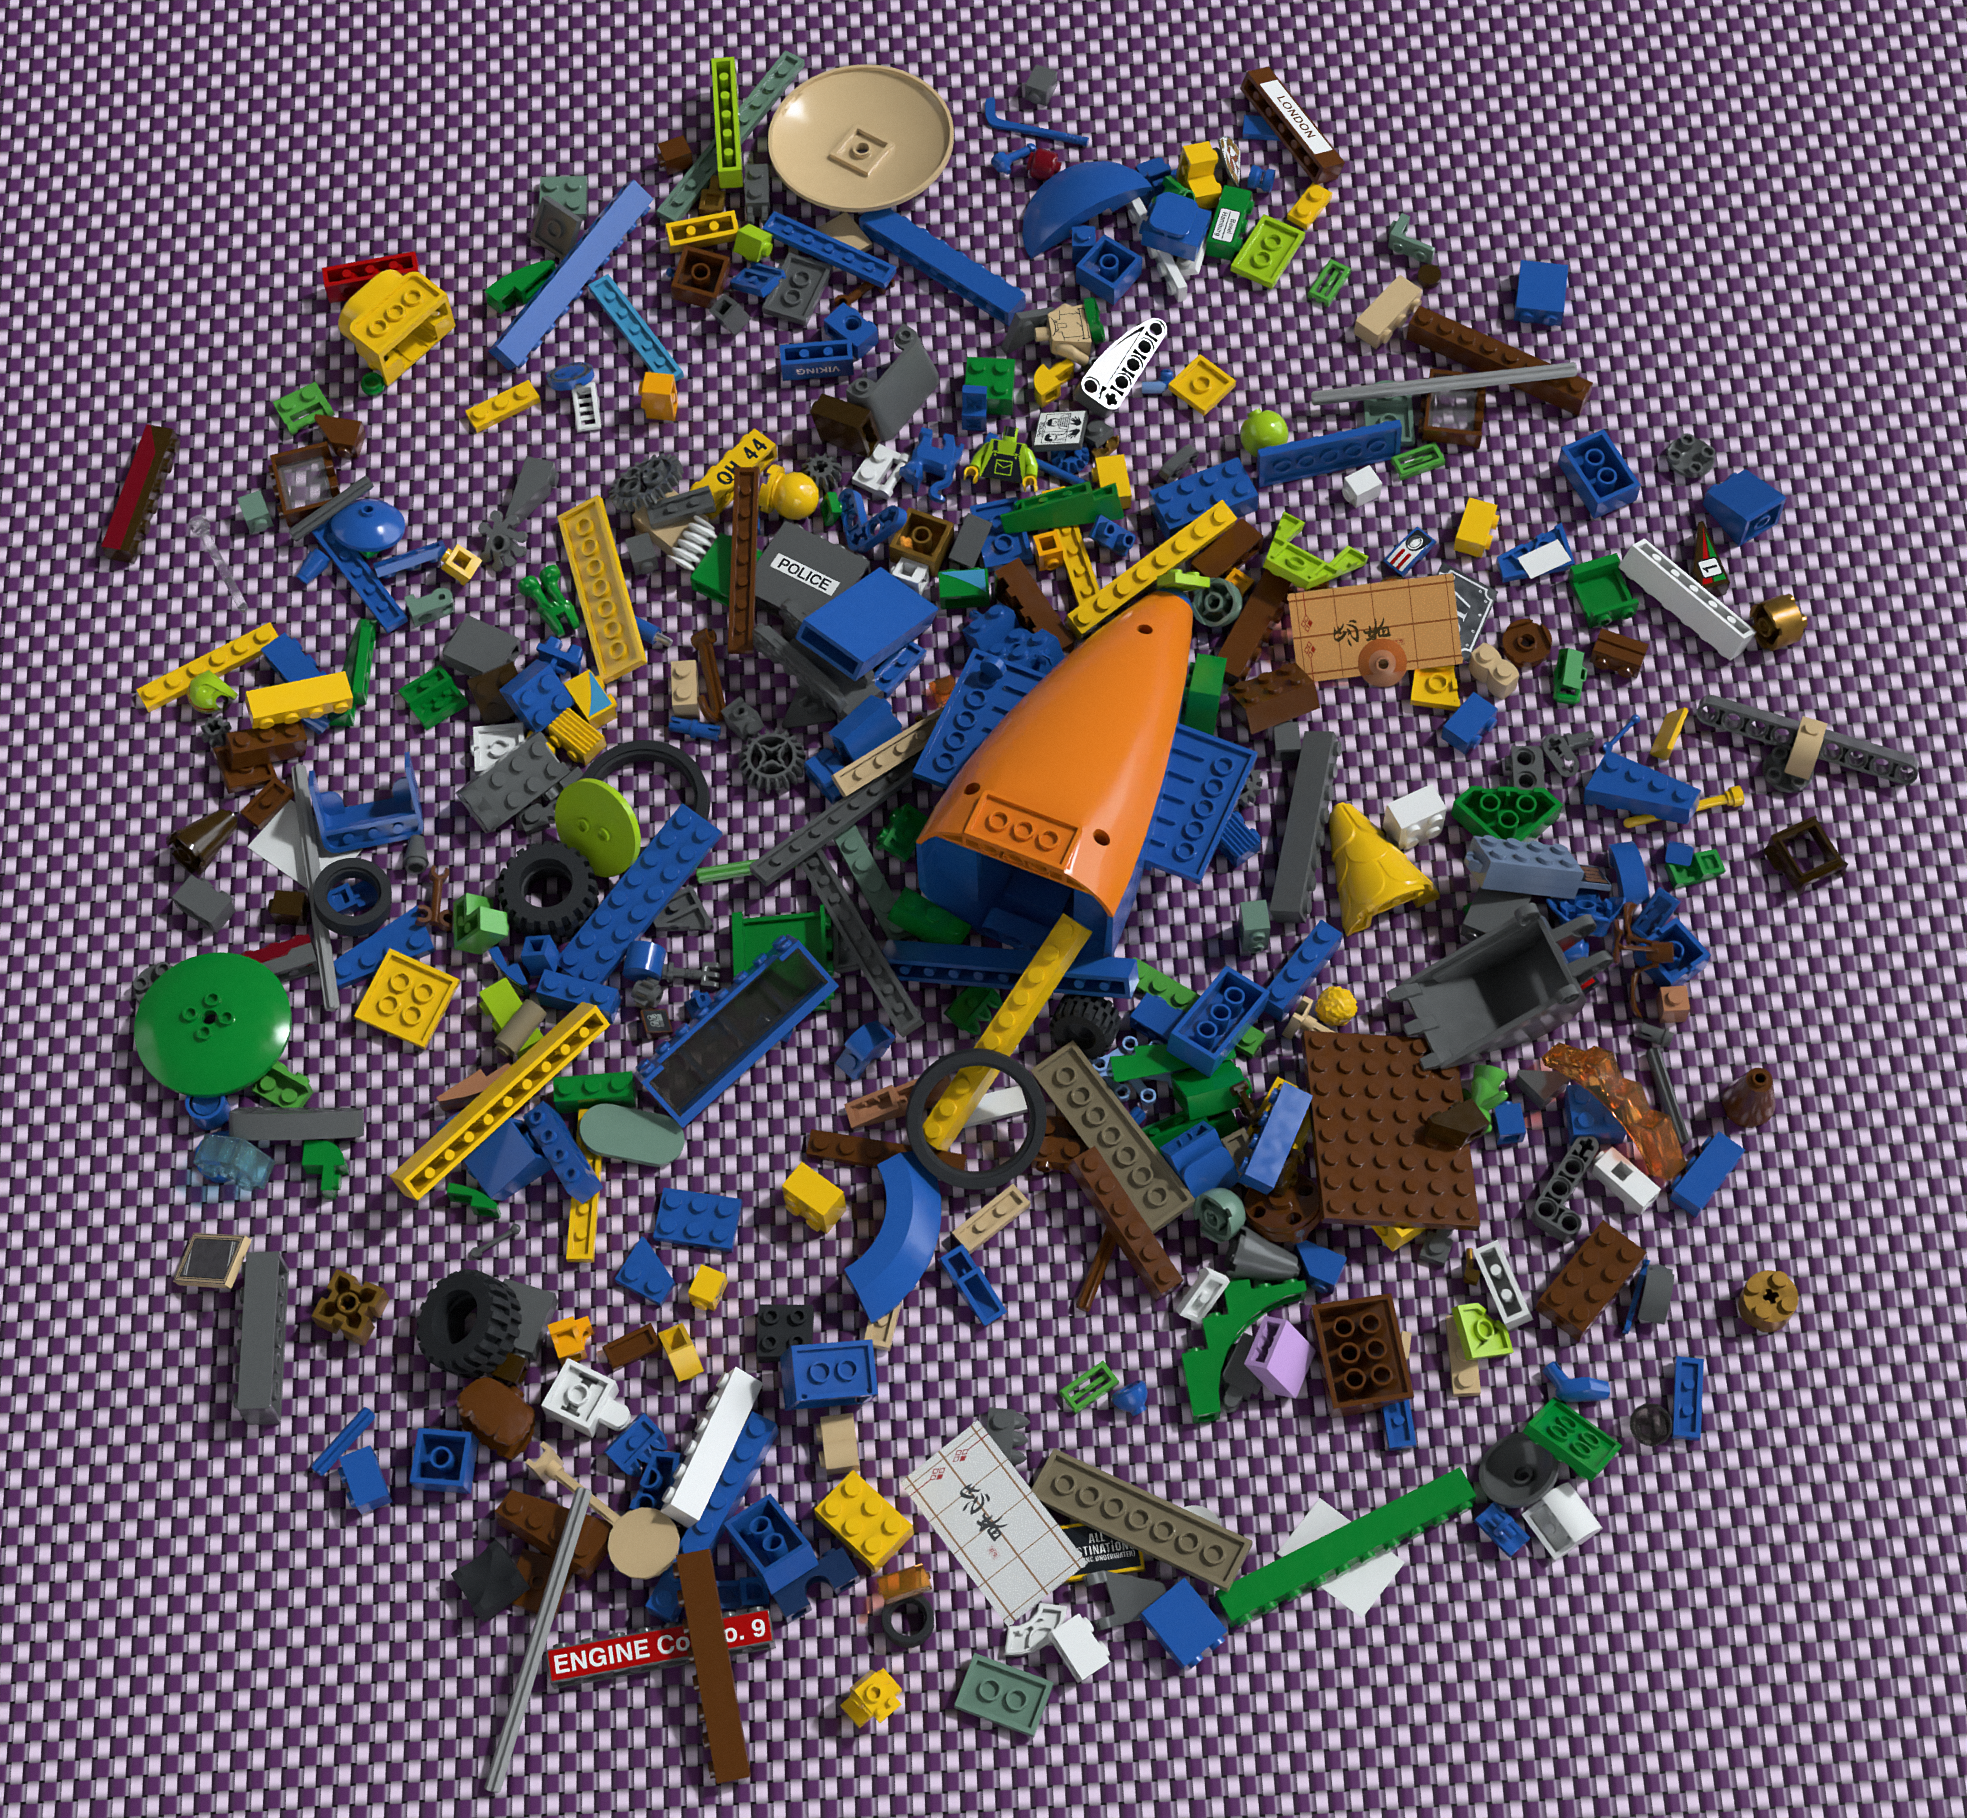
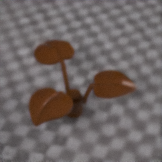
(1655, 951)

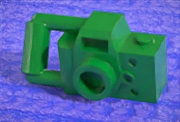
(1569, 675)

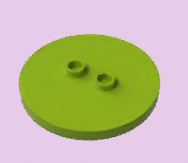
(599, 825)

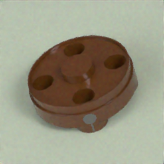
(1286, 1216)

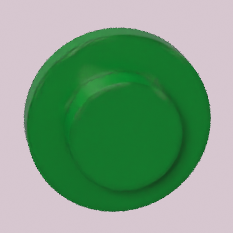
(372, 384)

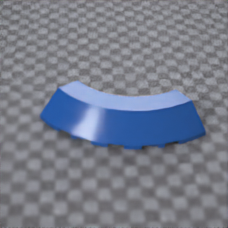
(905, 1239)

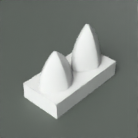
(1202, 1295)

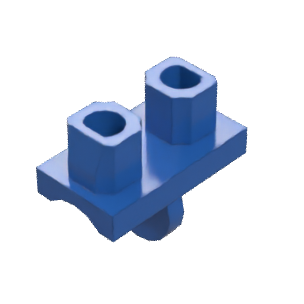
(1112, 536)
(560, 661)
(1502, 1529)

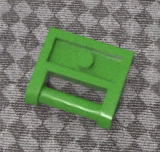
(301, 403)

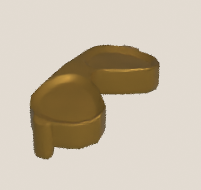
(1111, 445)

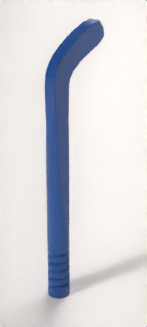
(1002, 124)

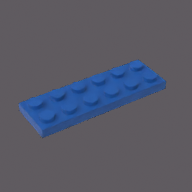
(1328, 453)

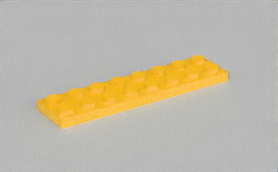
(602, 589)

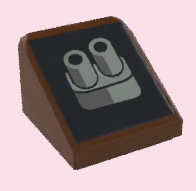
(656, 1023)

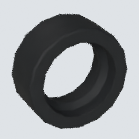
(913, 1640)

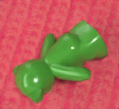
(1485, 1090)

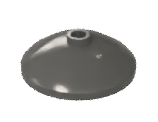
(1509, 1464)

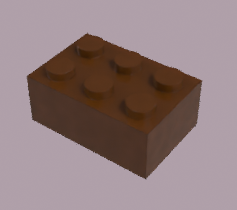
(1273, 698)

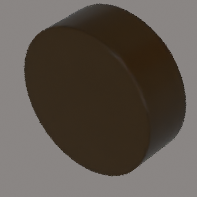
(1429, 276)

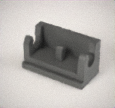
(970, 541)

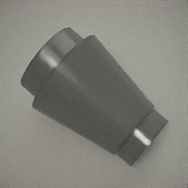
(416, 855)

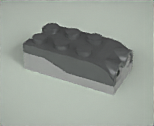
(512, 782)

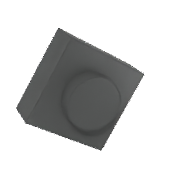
(1097, 433)

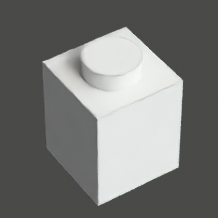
(1362, 486)

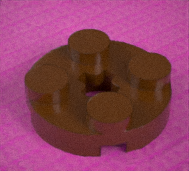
(1526, 656)

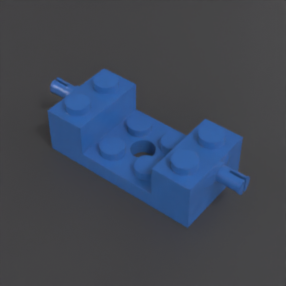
(1002, 636)

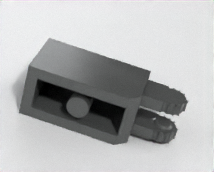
(757, 192)
(1238, 1378)

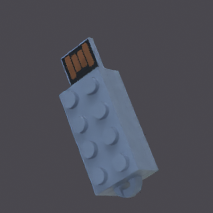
(1530, 868)

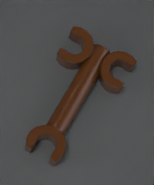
(858, 292)
(433, 915)

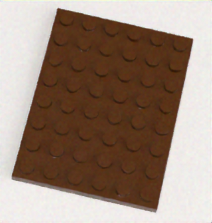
(1371, 1139)

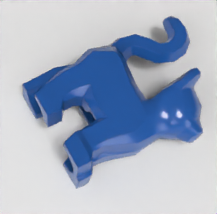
(933, 460)

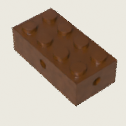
(1590, 1281)

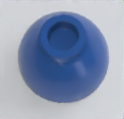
(1131, 1397)

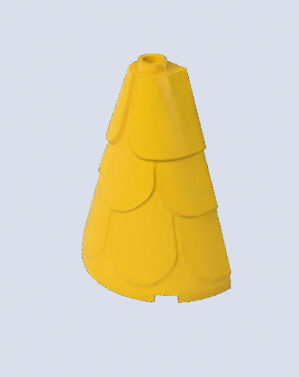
(1371, 870)

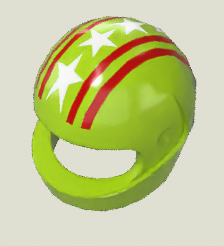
(205, 690)

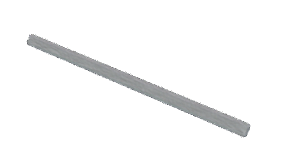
(1444, 383)
(312, 870)
(538, 1640)

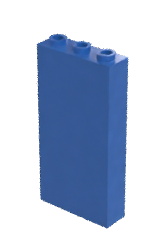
(866, 623)

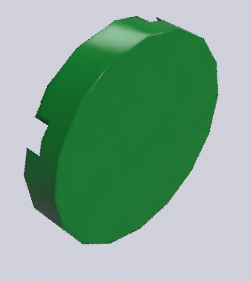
(1096, 327)

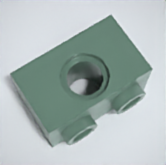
(1254, 926)

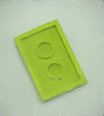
(1267, 251)

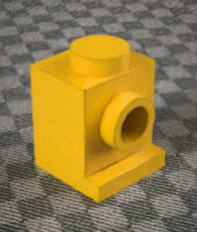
(467, 561)

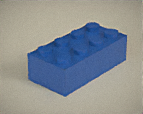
(1188, 498)
(1217, 1021)

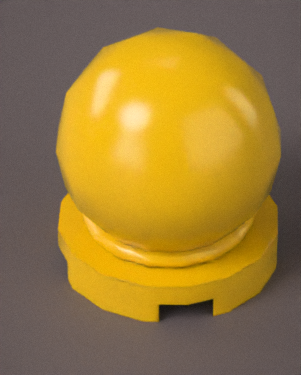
(791, 494)

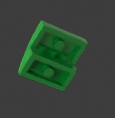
(433, 697)

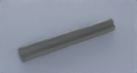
(331, 508)
(1667, 1093)

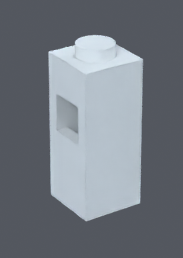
(1625, 1180)

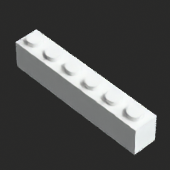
(1687, 599)
(711, 1447)

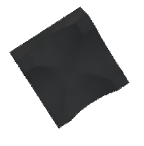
(782, 1327)
(490, 1581)

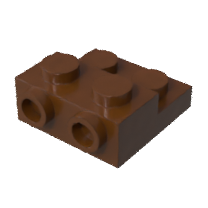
(1058, 1146)

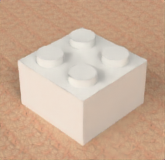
(1414, 817)

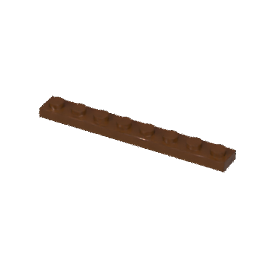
(743, 560)

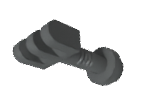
(704, 975)

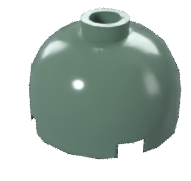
(1217, 604)
(1219, 1213)

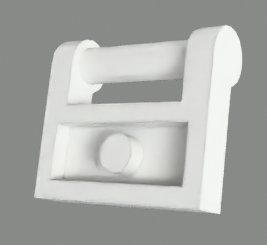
(876, 467)

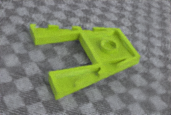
(1302, 567)

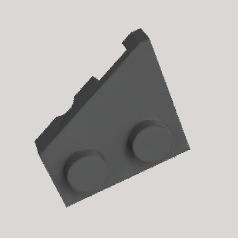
(1022, 328)
(683, 913)

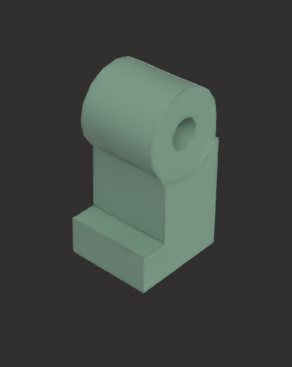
(430, 607)

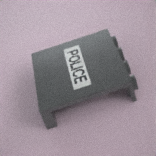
(805, 570)

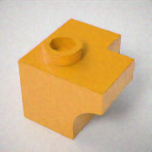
(570, 1338)

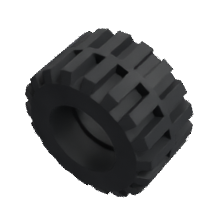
(1086, 1021)

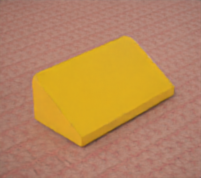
(1669, 733)

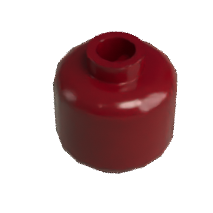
(1043, 164)

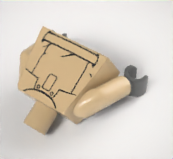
(1068, 334)

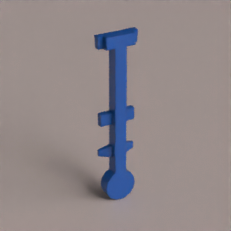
(1636, 1295)

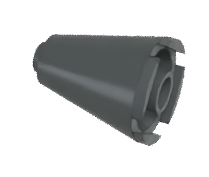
(1259, 1259)

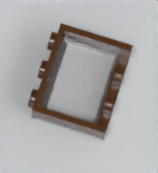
(1453, 414)
(303, 481)

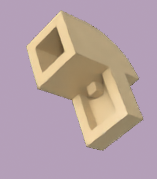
(1805, 748)

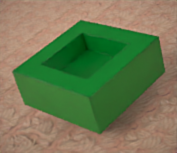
(830, 508)

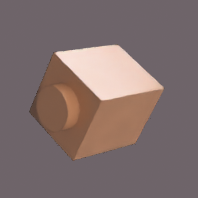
(1672, 1004)

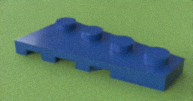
(365, 958)

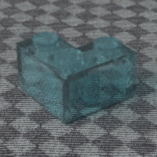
(234, 1160)

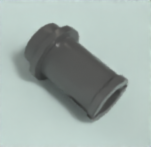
(1656, 1035)

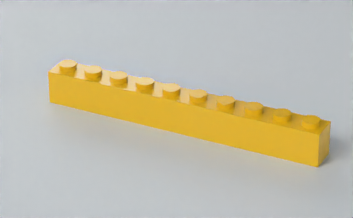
(1006, 1030)
(499, 1101)

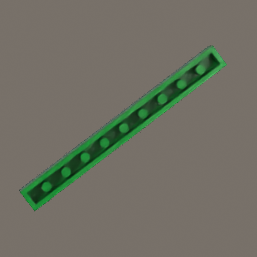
(1345, 1547)

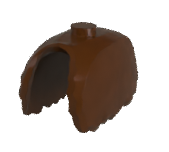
(497, 1416)

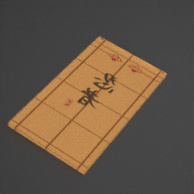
(1345, 625)

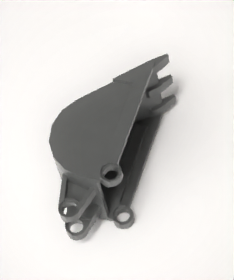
(1500, 989)

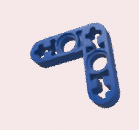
(861, 535)

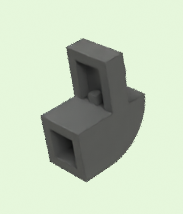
(1656, 1294)

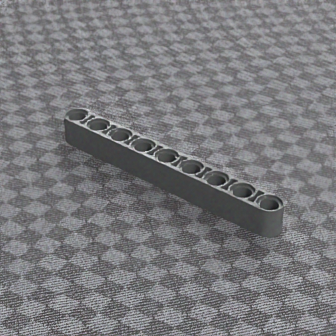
(1841, 756)

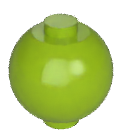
(1263, 430)

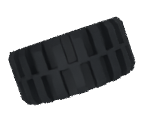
(541, 863)
(491, 1335)

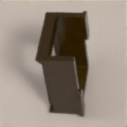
(1782, 860)

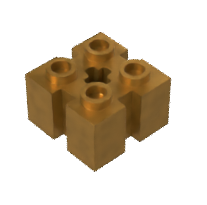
(344, 1293)

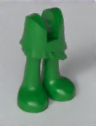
(550, 611)

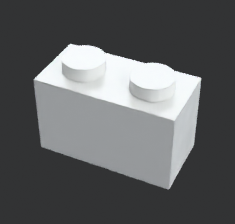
(1079, 1647)

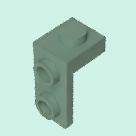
(1407, 245)

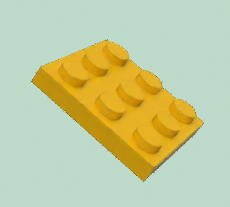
(407, 999)

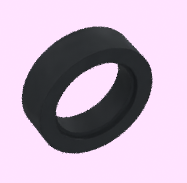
(347, 869)

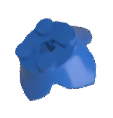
(1588, 902)

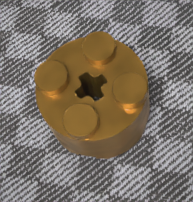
(1777, 622)
(1760, 1313)

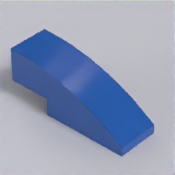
(972, 1285)

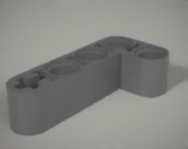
(1567, 1183)

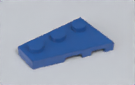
(1510, 567)

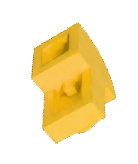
(1048, 382)

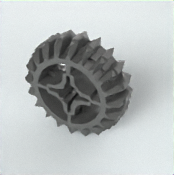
(772, 750)

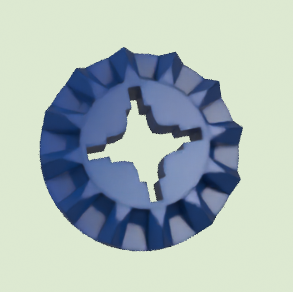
(1071, 464)

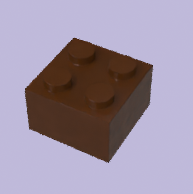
(700, 277)

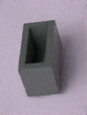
(204, 903)

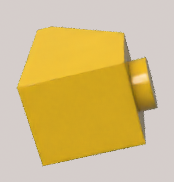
(681, 1352)

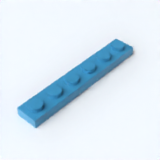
(634, 327)

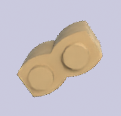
(1489, 668)
(839, 1444)

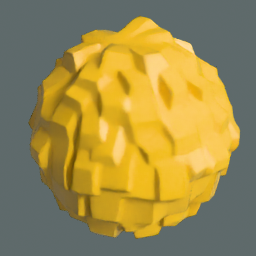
(1336, 1006)

